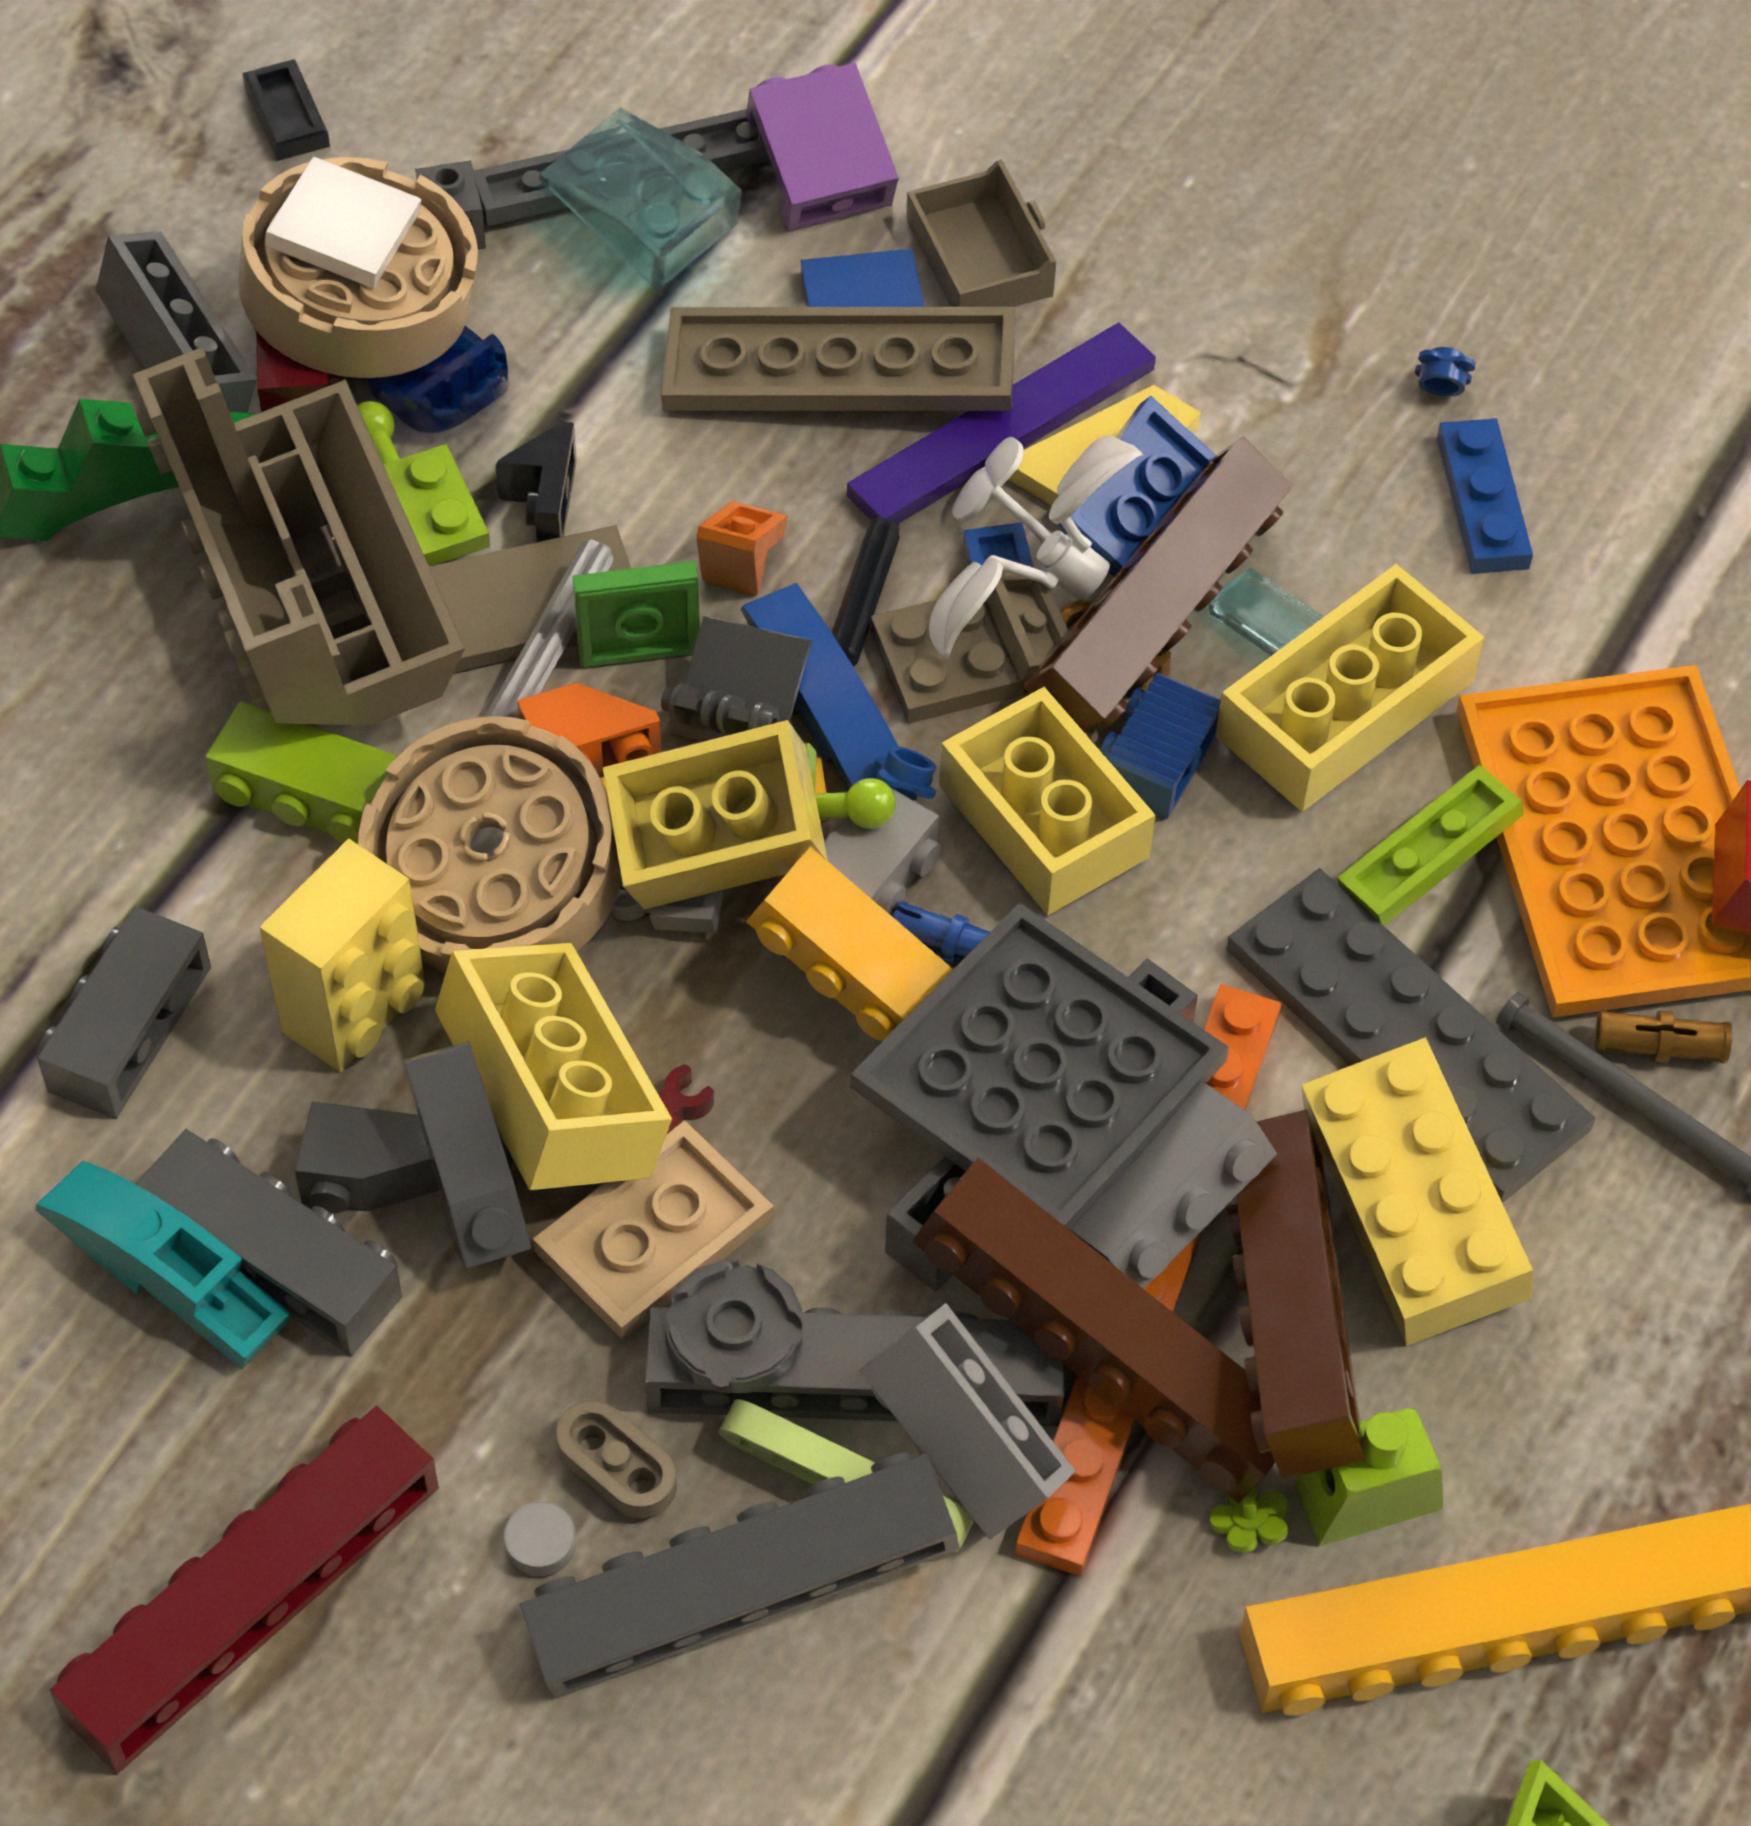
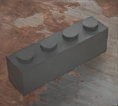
(166, 312)
(285, 1247)

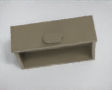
(983, 240)

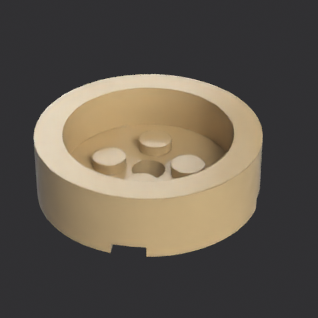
(347, 325)
(558, 848)

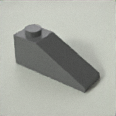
(467, 1155)
(363, 1158)

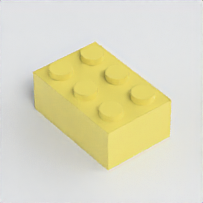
(1046, 800)
(713, 814)
(344, 956)

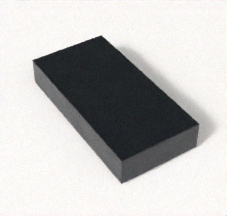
(286, 109)

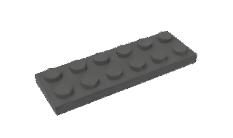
(1375, 995)

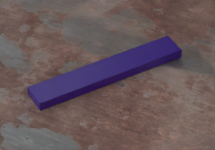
(1039, 406)

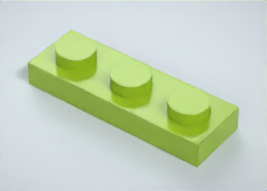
(1431, 845)

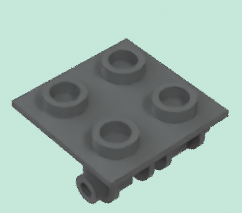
(736, 681)

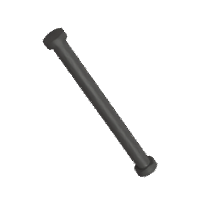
(1626, 1088)

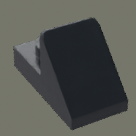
(542, 478)

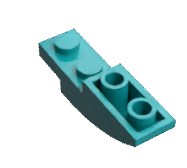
(168, 1255)

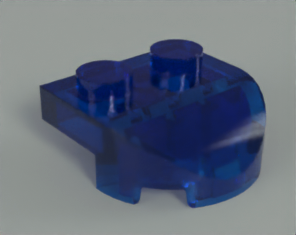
(448, 388)

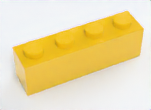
(847, 945)

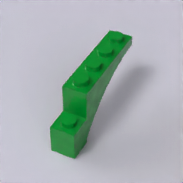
(95, 467)

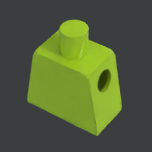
(1390, 1487)

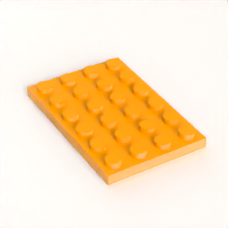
(1614, 834)

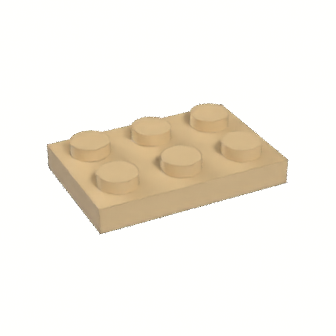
(645, 1236)

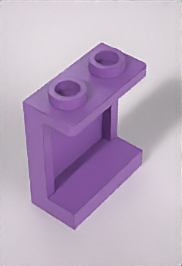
(823, 145)

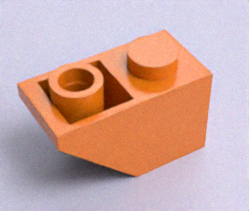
(597, 723)

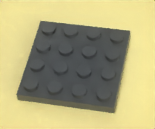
(1039, 1066)

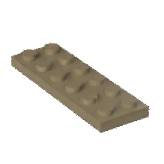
(839, 359)

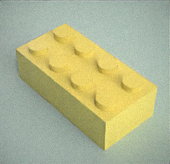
(1348, 687)
(553, 1065)
(1417, 1192)

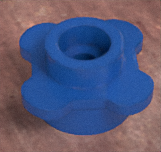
(1444, 371)
(907, 772)

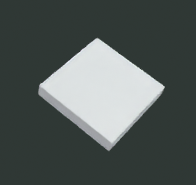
(343, 222)

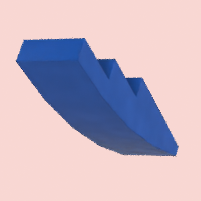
(831, 692)

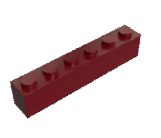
(244, 1588)

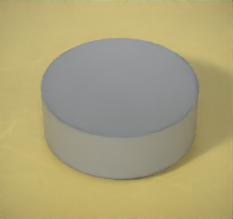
(540, 1539)

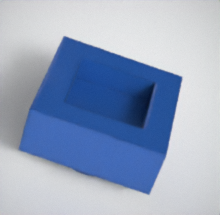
(1002, 541)

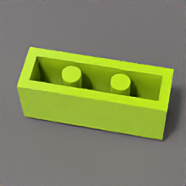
(295, 771)

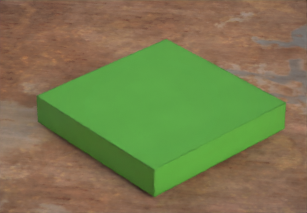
(636, 613)

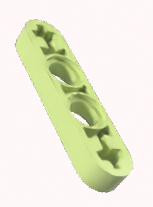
(806, 1453)

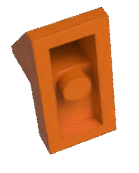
(736, 545)

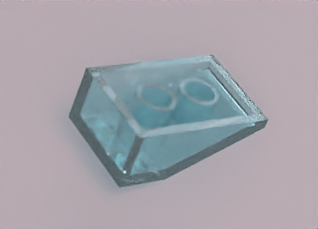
(645, 195)

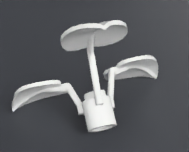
(1063, 557)

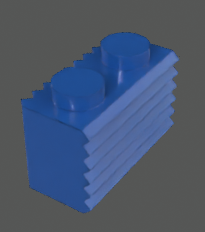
(1163, 741)

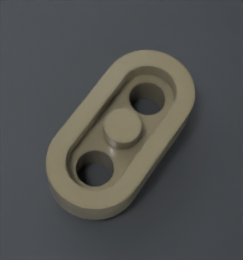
(619, 1462)

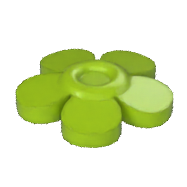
(1251, 1519)

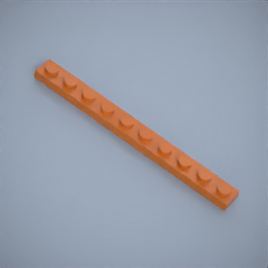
(1097, 1432)

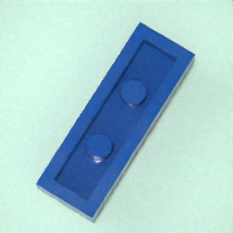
(1484, 496)

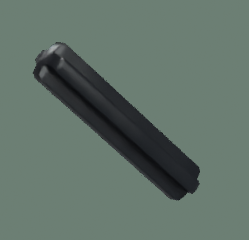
(865, 586)

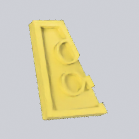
(1050, 459)

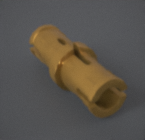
(1663, 1036)

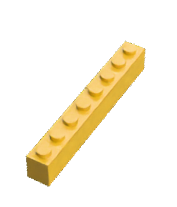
(1499, 1611)

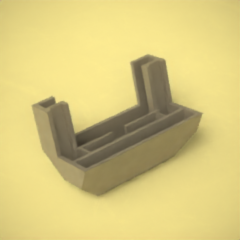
(320, 646)

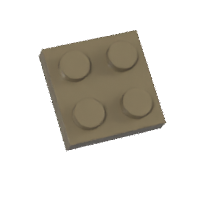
(929, 683)

